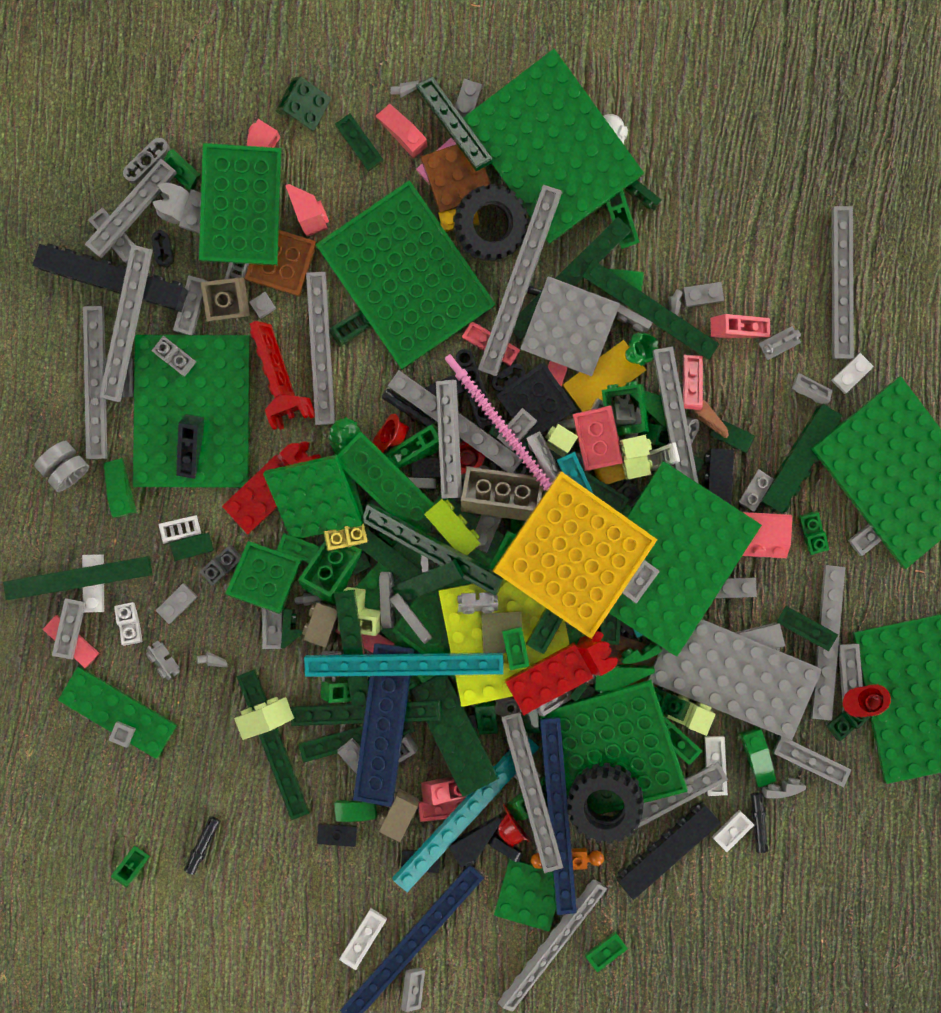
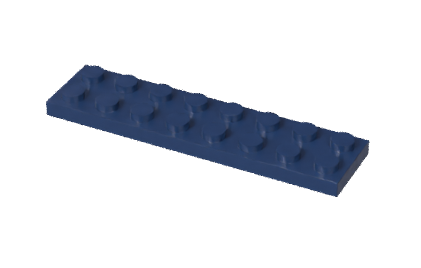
(382, 734)

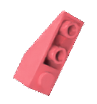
(440, 791)

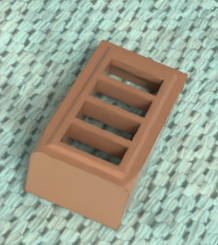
(710, 418)

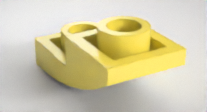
(345, 537)

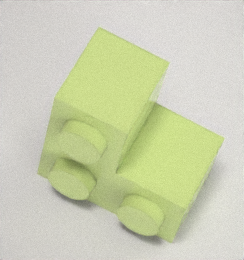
(560, 440)
(635, 457)
(369, 618)
(264, 717)
(698, 717)

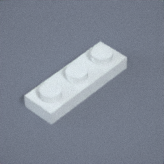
(93, 595)
(715, 751)
(363, 938)

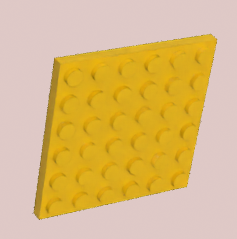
(575, 555)

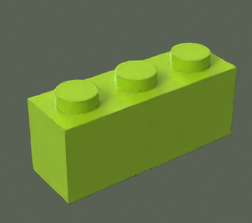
(453, 527)

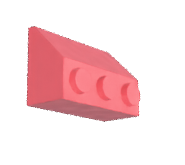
(308, 211)
(773, 536)

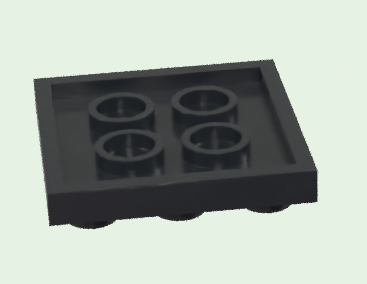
(540, 397)

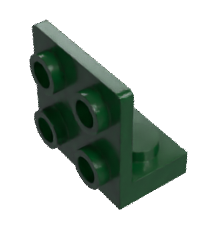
(303, 102)

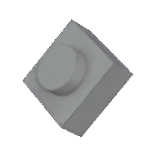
(262, 305)
(122, 734)

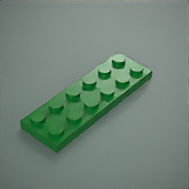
(385, 482)
(108, 705)

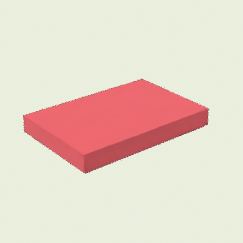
(598, 438)

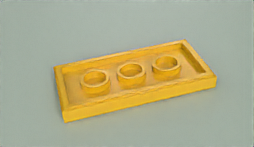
(610, 370)

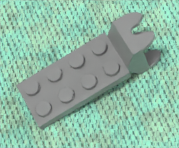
(179, 206)

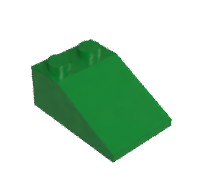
(329, 571)

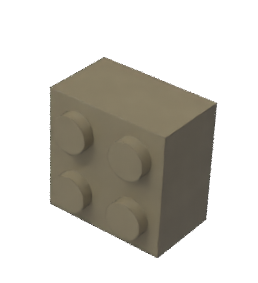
(225, 299)
(322, 624)
(397, 818)

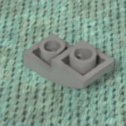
(173, 356)
(788, 788)

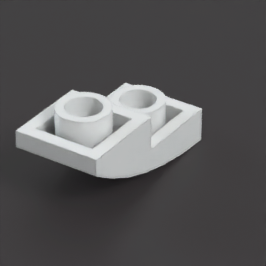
(129, 624)

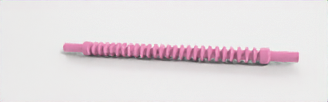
(461, 374)

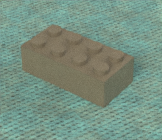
(500, 493)

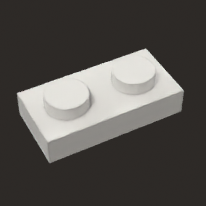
(852, 373)
(732, 830)

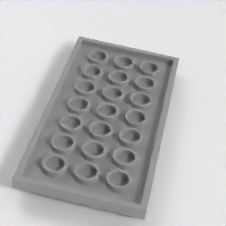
(739, 678)

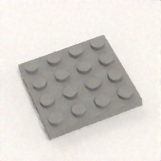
(570, 326)

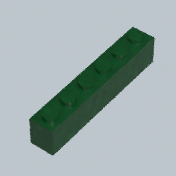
(799, 460)

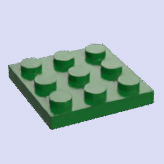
(264, 577)
(527, 896)

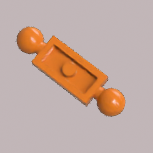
(579, 859)

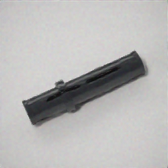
(415, 413)
(759, 822)
(198, 853)

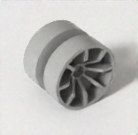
(61, 465)

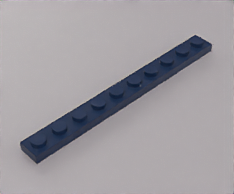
(558, 813)
(413, 941)

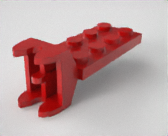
(280, 385)
(254, 500)
(561, 672)

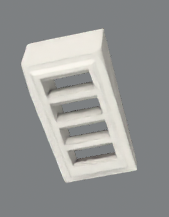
(666, 453)
(162, 526)

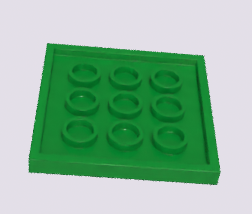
(313, 497)

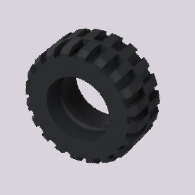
(515, 217)
(605, 827)

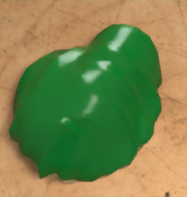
(641, 348)
(342, 433)

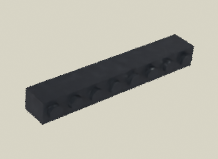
(106, 276)

